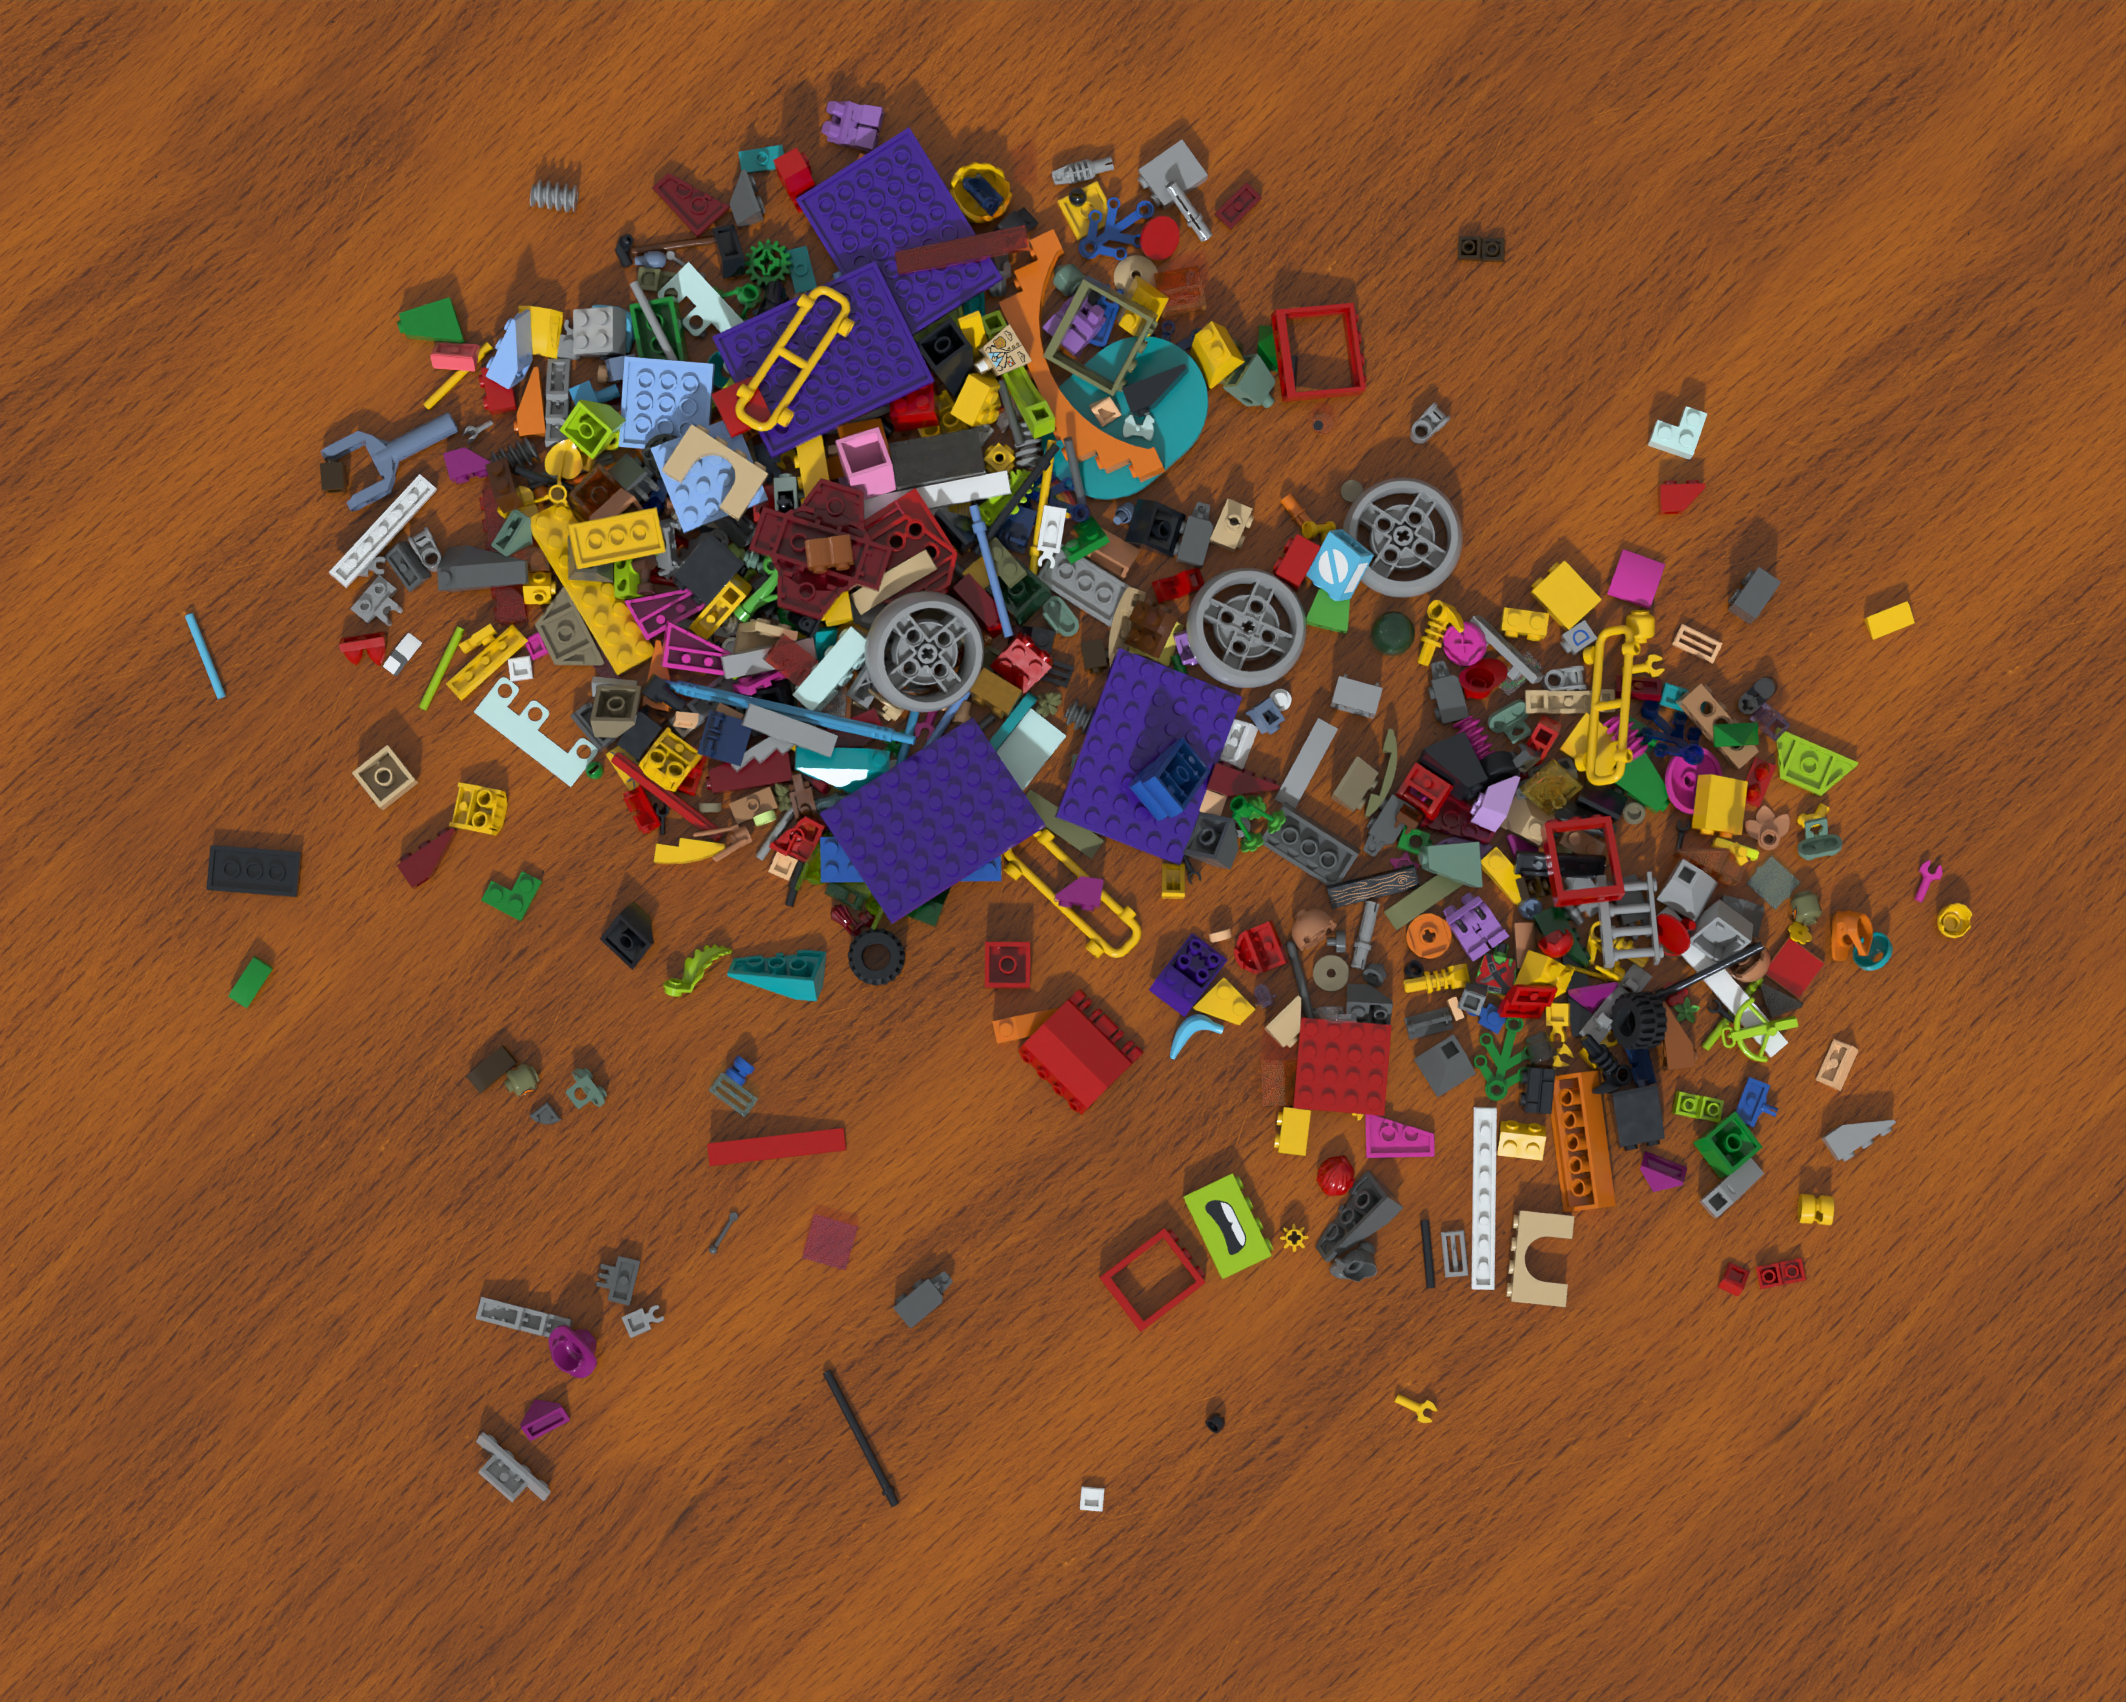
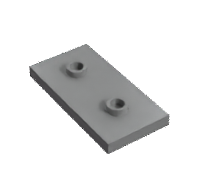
(1084, 586)

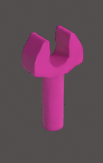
(927, 724)
(1927, 878)

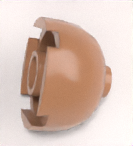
(1311, 927)
(1753, 967)

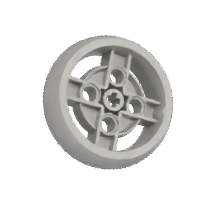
(1436, 559)
(956, 625)
(1283, 644)

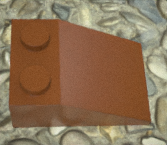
(1676, 1047)

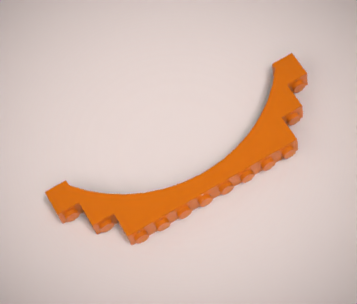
(1024, 315)

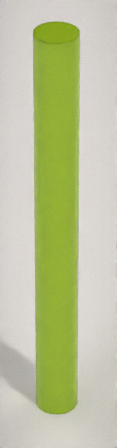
(446, 658)
(1716, 1033)

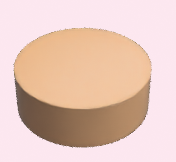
(1220, 935)

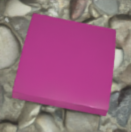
(1636, 579)

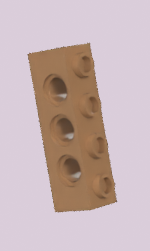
(1690, 704)

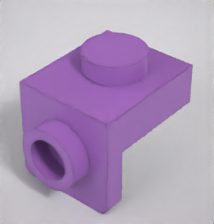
(1183, 648)

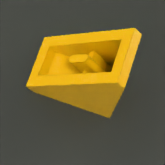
(1173, 881)

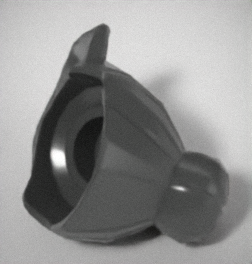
(1356, 1264)

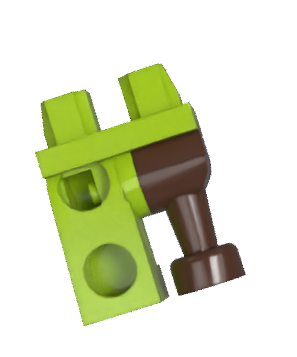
(630, 573)

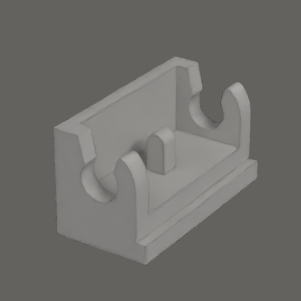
(669, 558)

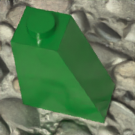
(432, 322)
(1644, 784)

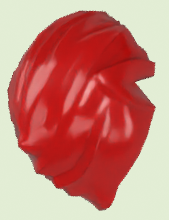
(1335, 1176)

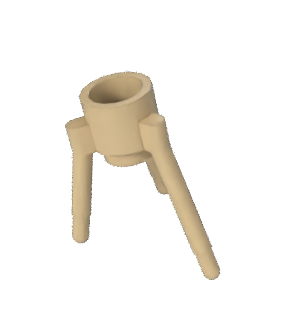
(891, 711)

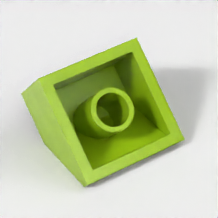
(592, 426)

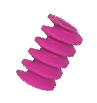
(1475, 738)
(1632, 742)

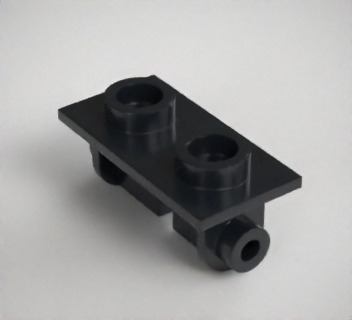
(804, 624)

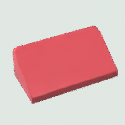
(455, 356)

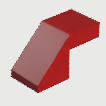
(1178, 586)

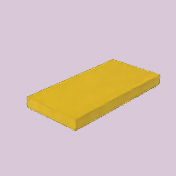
(616, 538)

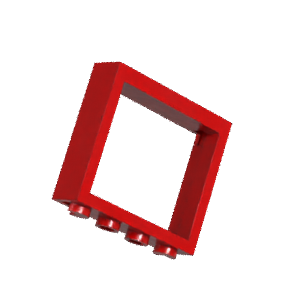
(1283, 354)

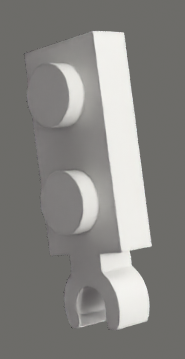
(1051, 533)

